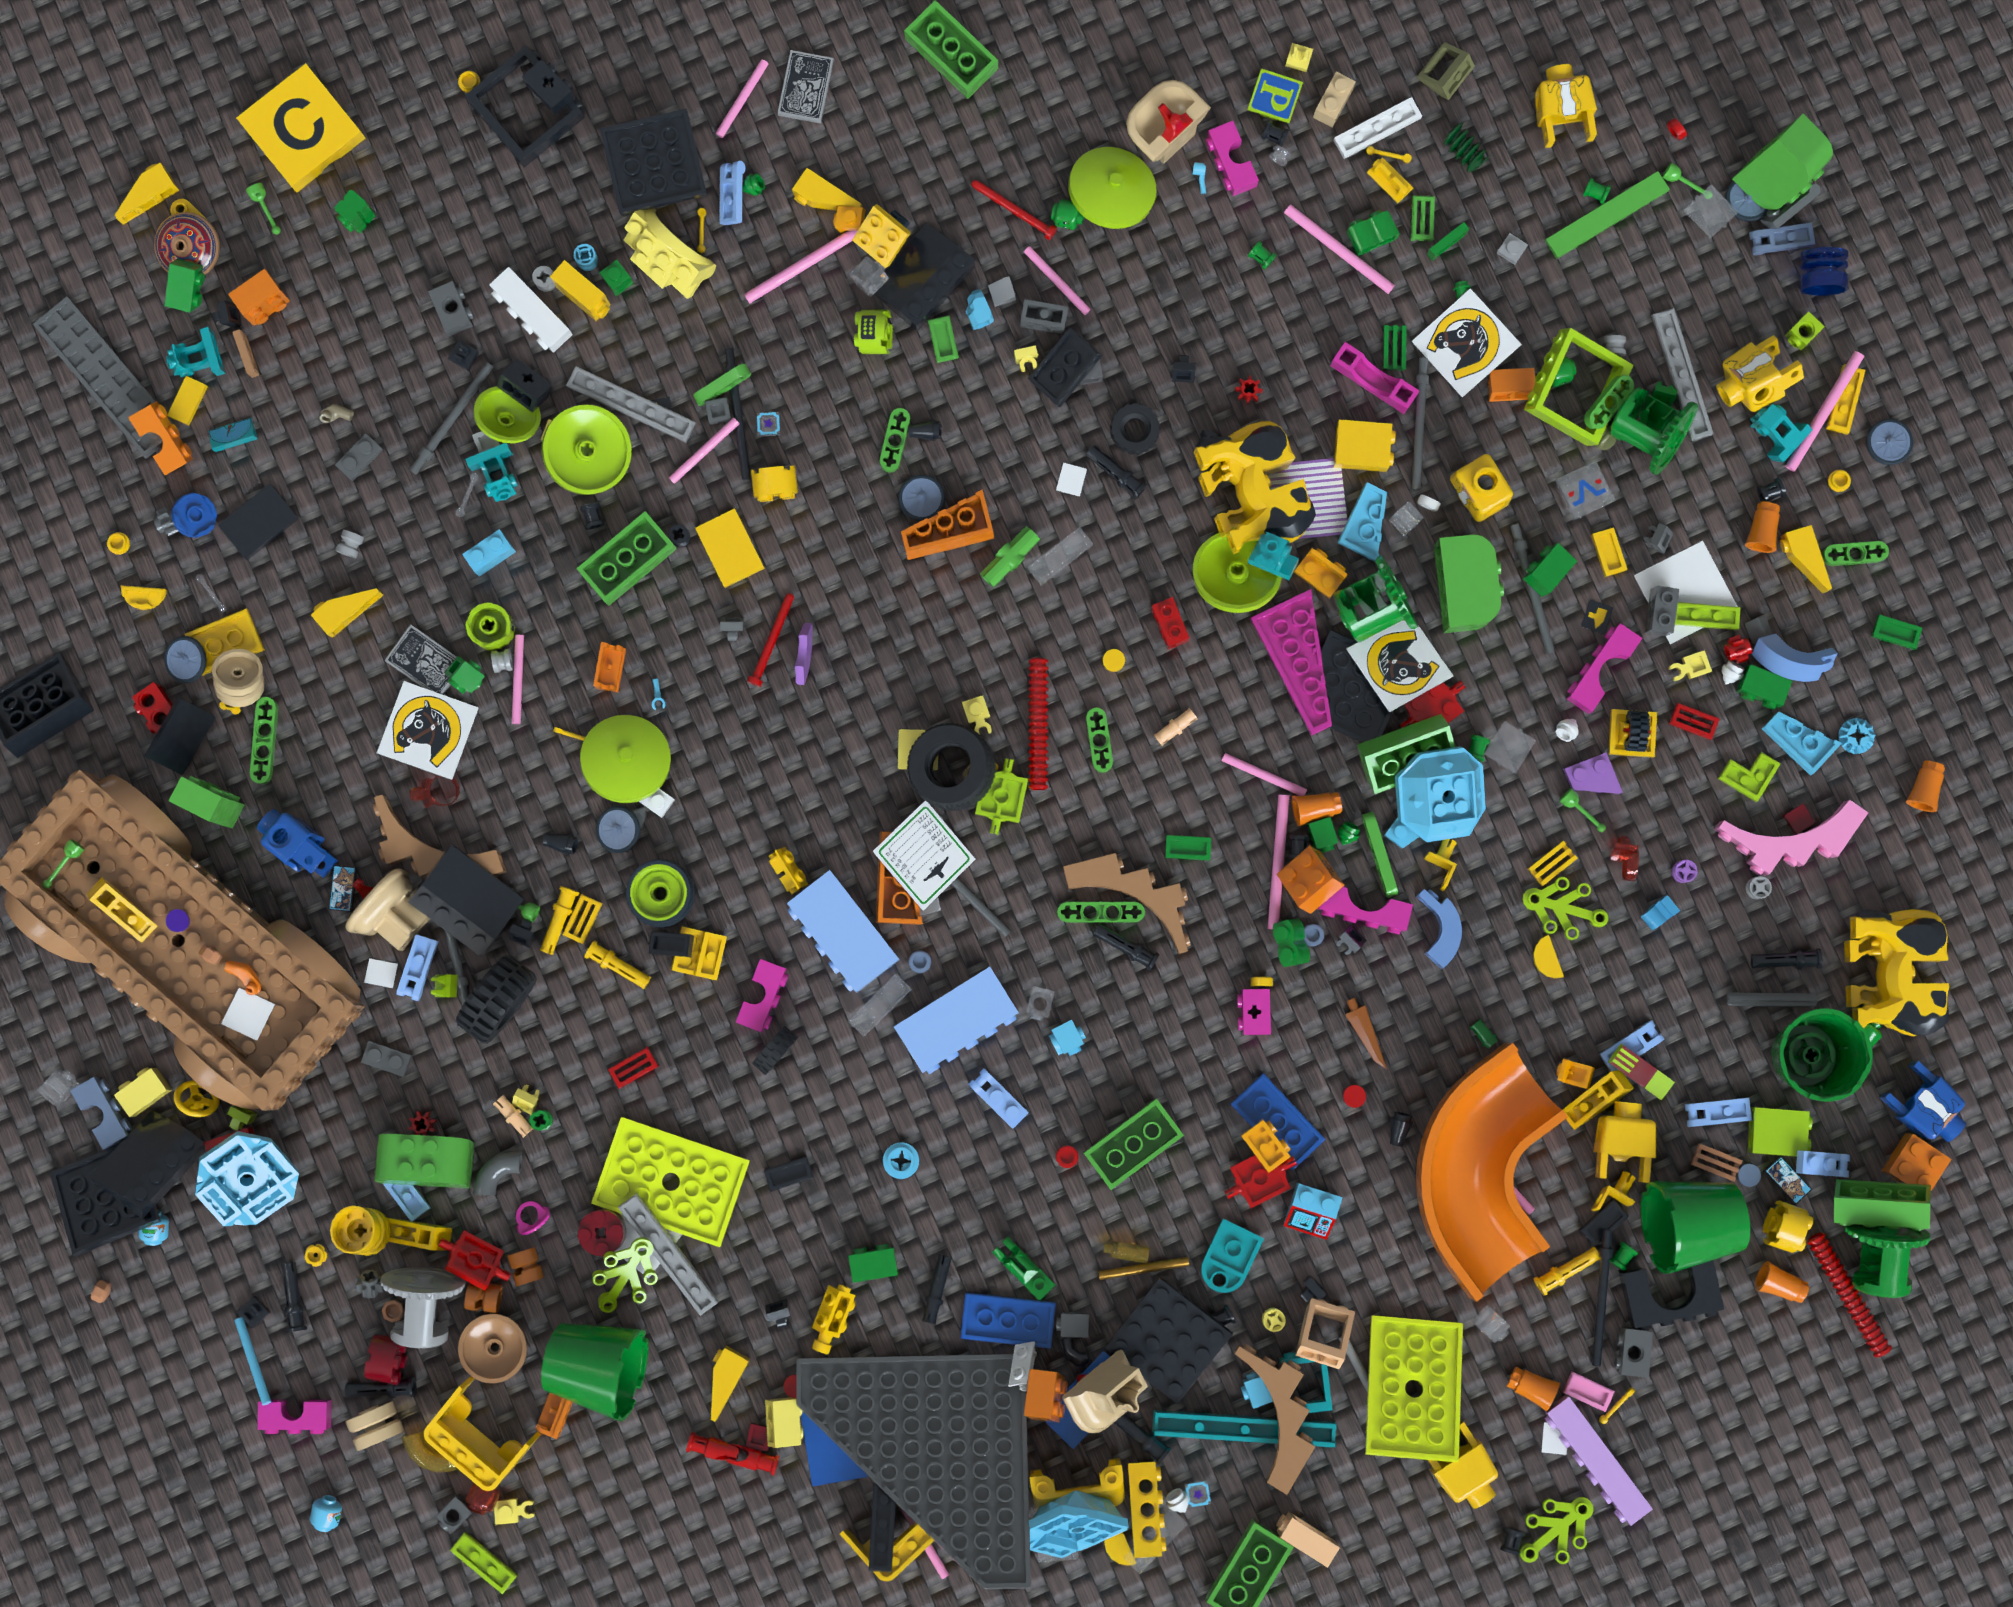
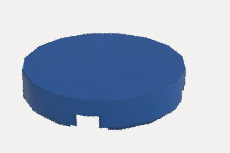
(194, 515)

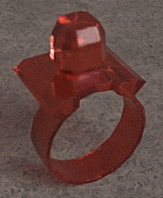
(423, 793)
(1629, 855)

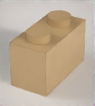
(1334, 99)

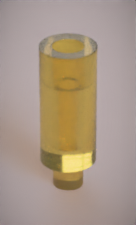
(1127, 1251)

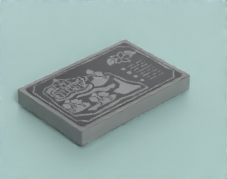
(805, 86)
(422, 660)

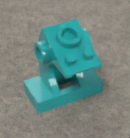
(179, 360)
(1766, 422)
(492, 461)
(1274, 556)

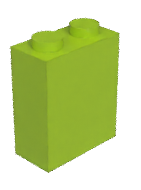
(1779, 1131)

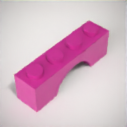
(1387, 388)
(1588, 691)
(1393, 914)

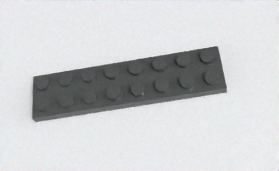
(99, 370)

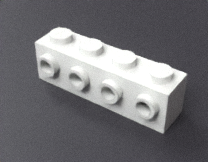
(530, 309)

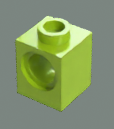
(1808, 323)

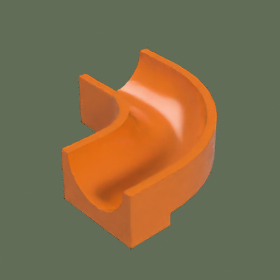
(1470, 1167)

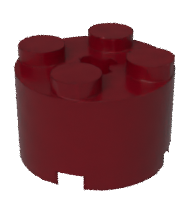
(589, 1234)
(385, 1360)

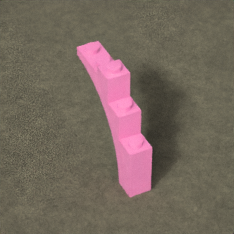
(1767, 851)

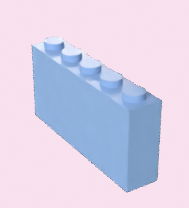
(842, 932)
(956, 1021)

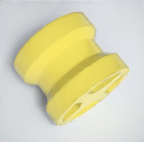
(1277, 1321)

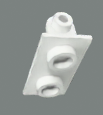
(1022, 1362)

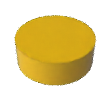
(1113, 660)
(1261, 981)

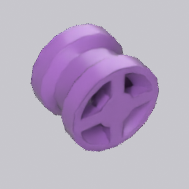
(1689, 871)

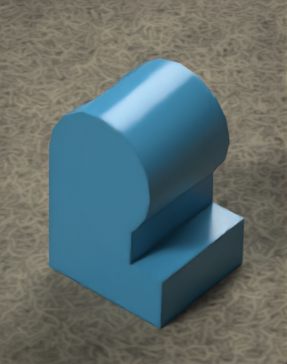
(1659, 912)

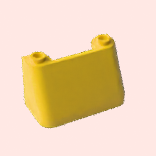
(1110, 1486)

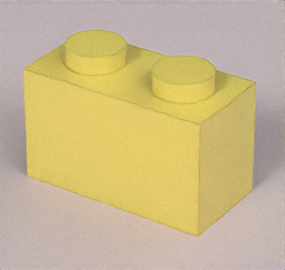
(143, 1091)
(783, 1422)

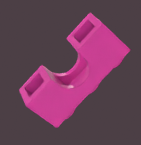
(1237, 176)
(757, 1015)
(275, 1417)

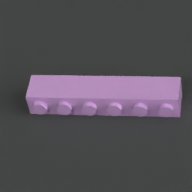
(1598, 1460)

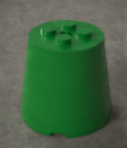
(1838, 1059)
(1693, 1222)
(596, 1367)

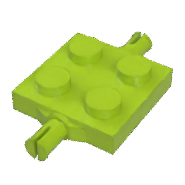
(1004, 798)

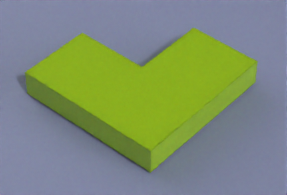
(1752, 781)

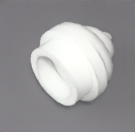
(1732, 672)
(1567, 729)
(1177, 1500)

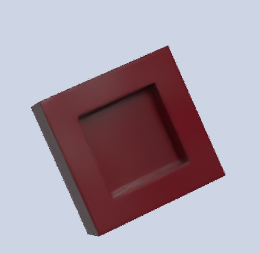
(1799, 819)
(757, 1437)

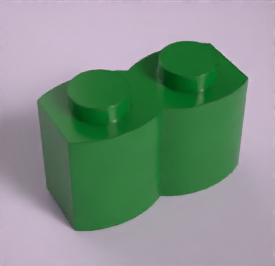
(1372, 232)
(1290, 938)

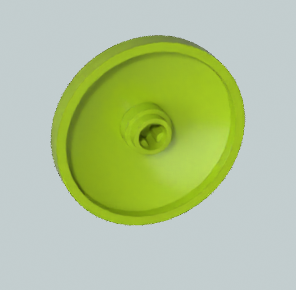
(1112, 187)
(586, 449)
(1228, 579)
(625, 758)

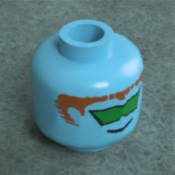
(155, 1233)
(325, 1513)

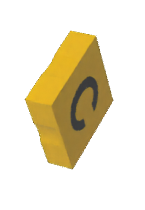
(300, 127)

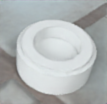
(1428, 503)

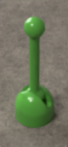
(1673, 174)
(257, 193)
(1571, 799)
(72, 850)
(529, 911)

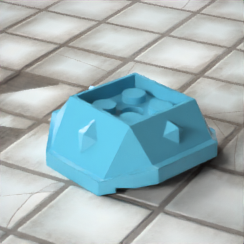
(1423, 785)
(245, 1199)
(1074, 1524)

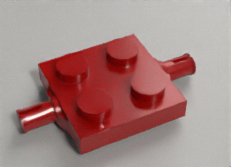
(1434, 702)
(1256, 1183)
(474, 1260)

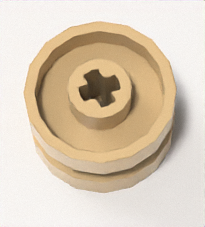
(238, 677)
(374, 1424)

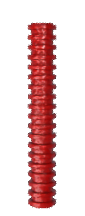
(1038, 723)
(1849, 1295)

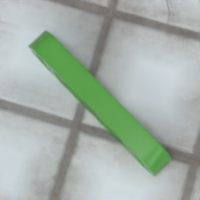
(268, 740)
(1379, 854)
(1101, 916)

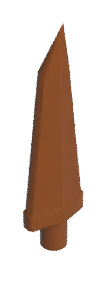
(1362, 1025)

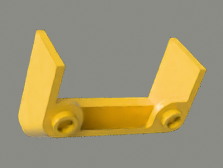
(470, 1448)
(905, 1549)

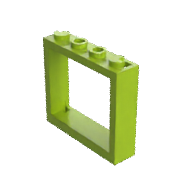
(1546, 376)

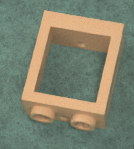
(1319, 1352)
(1307, 1538)

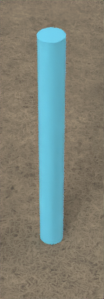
(253, 1362)

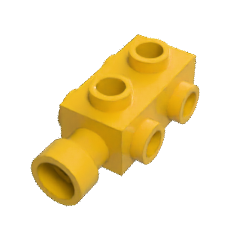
(832, 1316)

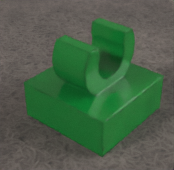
(1664, 394)

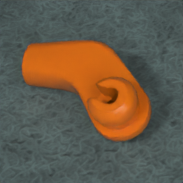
(246, 975)

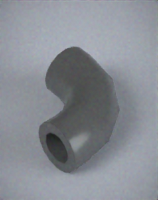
(495, 1169)

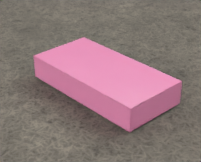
(1588, 1391)

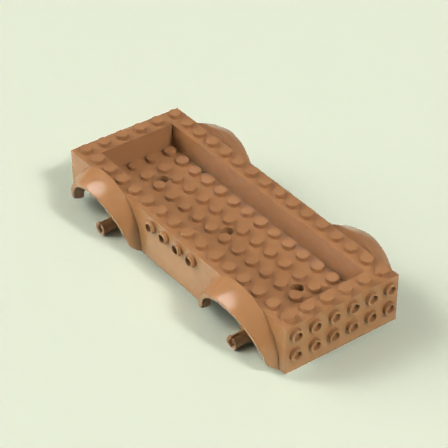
(154, 869)

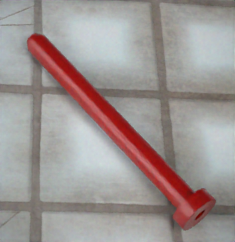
(1049, 231)
(780, 619)

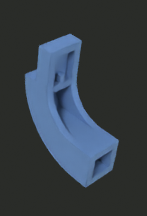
(1791, 663)
(1449, 928)

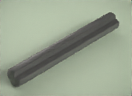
(1771, 999)

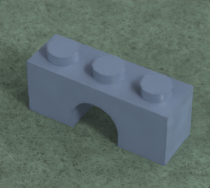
(113, 1127)

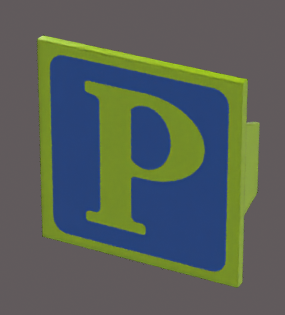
(1275, 96)

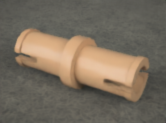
(1175, 726)
(513, 1116)

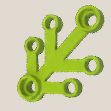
(1561, 907)
(626, 1272)
(1559, 1528)

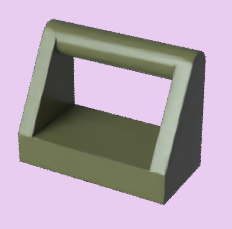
(1453, 76)

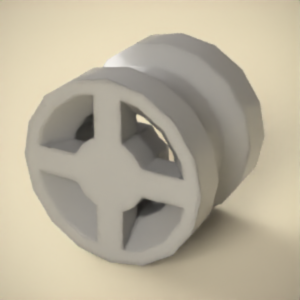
(545, 283)
(1615, 344)
(502, 660)
(1763, 887)

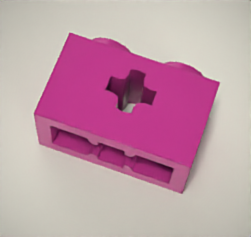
(1261, 1000)

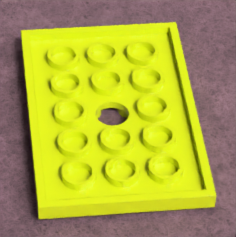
(707, 1180)
(1407, 1425)

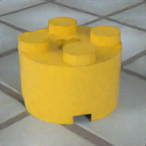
(774, 482)
(1787, 1227)

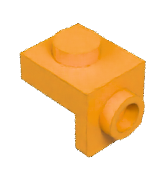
(848, 218)
(1575, 1073)

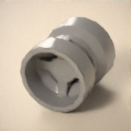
(349, 544)

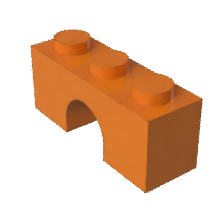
(155, 420)

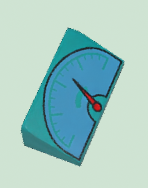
(232, 435)

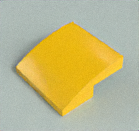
(705, 957)

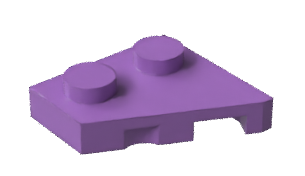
(1593, 776)

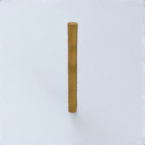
(1143, 1268)

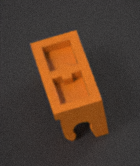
(1510, 384)
(609, 667)
(553, 1416)

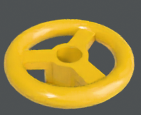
(196, 1102)

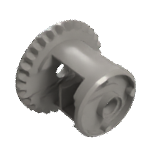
(421, 1289)

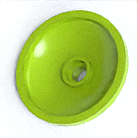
(496, 407)

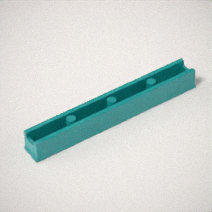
(1235, 1427)

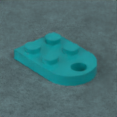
(1231, 1255)

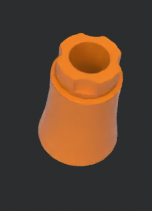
(1764, 528)
(1927, 787)
(1315, 807)
(1780, 1283)
(1533, 1387)

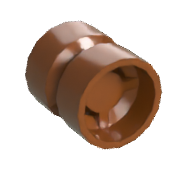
(525, 1266)
(487, 1300)

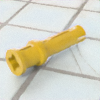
(562, 909)
(608, 959)
(1557, 1276)

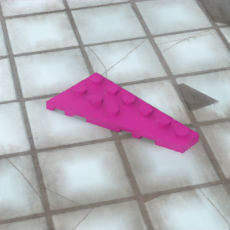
(1294, 648)

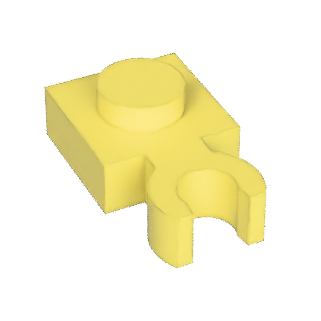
(1693, 666)
(976, 712)
(508, 1511)

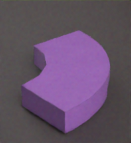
(804, 653)

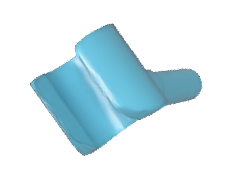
(1199, 169)
(657, 694)

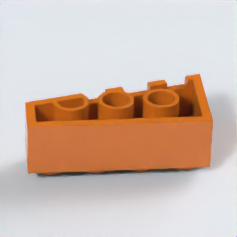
(950, 528)
(893, 901)

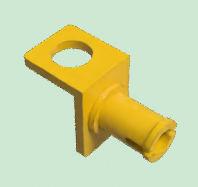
(1442, 860)
(1618, 1193)

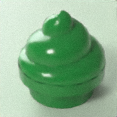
(753, 184)
(1348, 833)

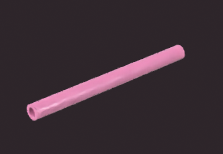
(1339, 249)
(799, 266)
(1825, 410)
(1278, 859)

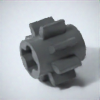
(164, 522)
(369, 1284)

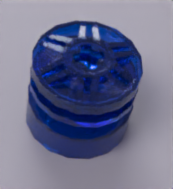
(1824, 271)

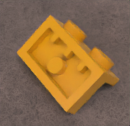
(1321, 572)
(1266, 1145)

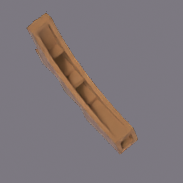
(404, 845)
(1106, 873)
(1292, 1448)

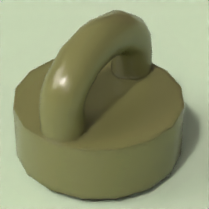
(1606, 441)

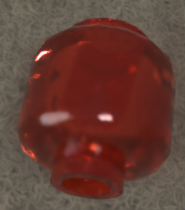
(481, 1500)

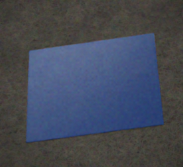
(825, 1458)

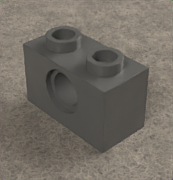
(1044, 316)
(451, 321)
(1662, 610)
(1640, 1364)

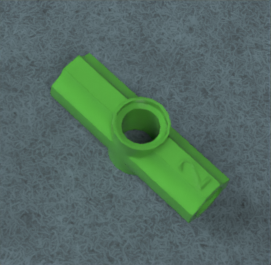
(1010, 556)

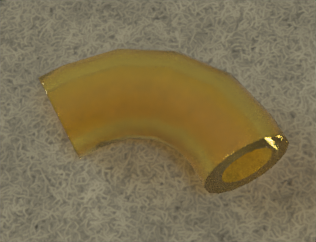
(425, 1454)

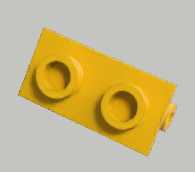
(1389, 180)
(782, 861)

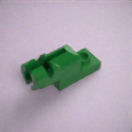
(1024, 1269)

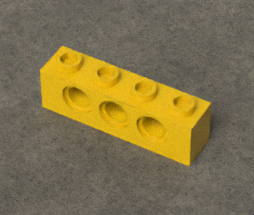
(1142, 1547)

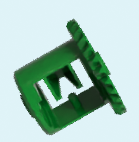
(1658, 431)
(1368, 595)
(1885, 1259)

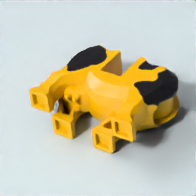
(1246, 462)
(1897, 942)

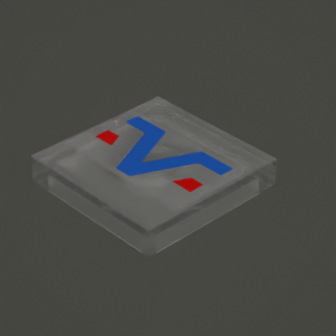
(1585, 490)

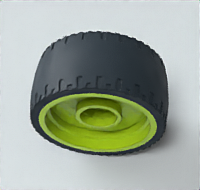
(642, 893)

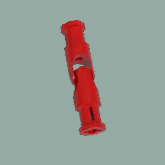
(720, 1450)

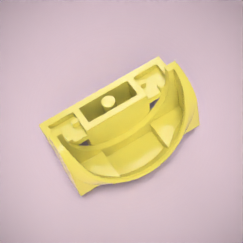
(664, 255)

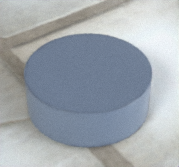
(1313, 935)
(919, 961)
(1748, 1175)

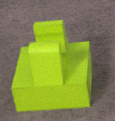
(445, 985)
(240, 1117)

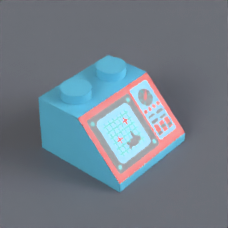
(1312, 1211)

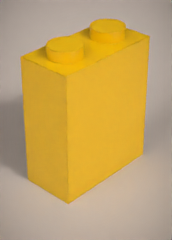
(580, 291)
(1364, 445)

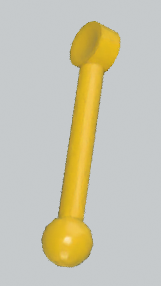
(1406, 158)
(701, 213)
(570, 734)
(1604, 1418)

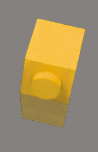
(149, 190)
(819, 193)
(1805, 554)
(341, 611)
(121, 909)
(1597, 1098)
(418, 1234)
(726, 1375)

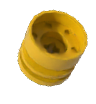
(349, 1227)

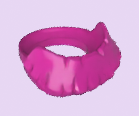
(543, 1215)

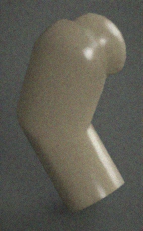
(334, 412)

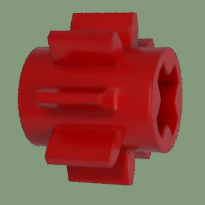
(1248, 384)
(1737, 649)
(428, 1121)

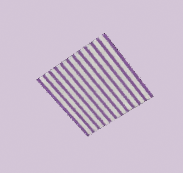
(1325, 491)

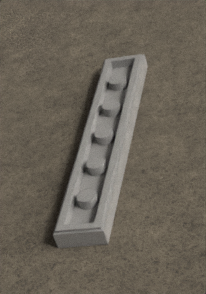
(1681, 370)
(631, 404)
(669, 1254)

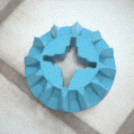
(1849, 743)
(908, 1168)

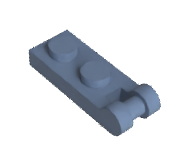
(1782, 238)

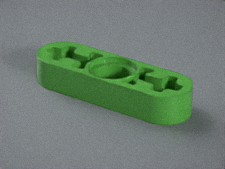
(722, 384)
(1618, 399)
(904, 426)
(1838, 548)
(1096, 757)

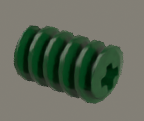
(1465, 148)

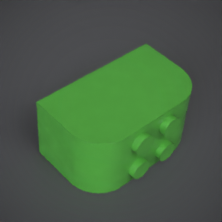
(1786, 165)
(1467, 582)
(424, 1160)

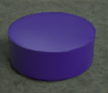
(178, 920)

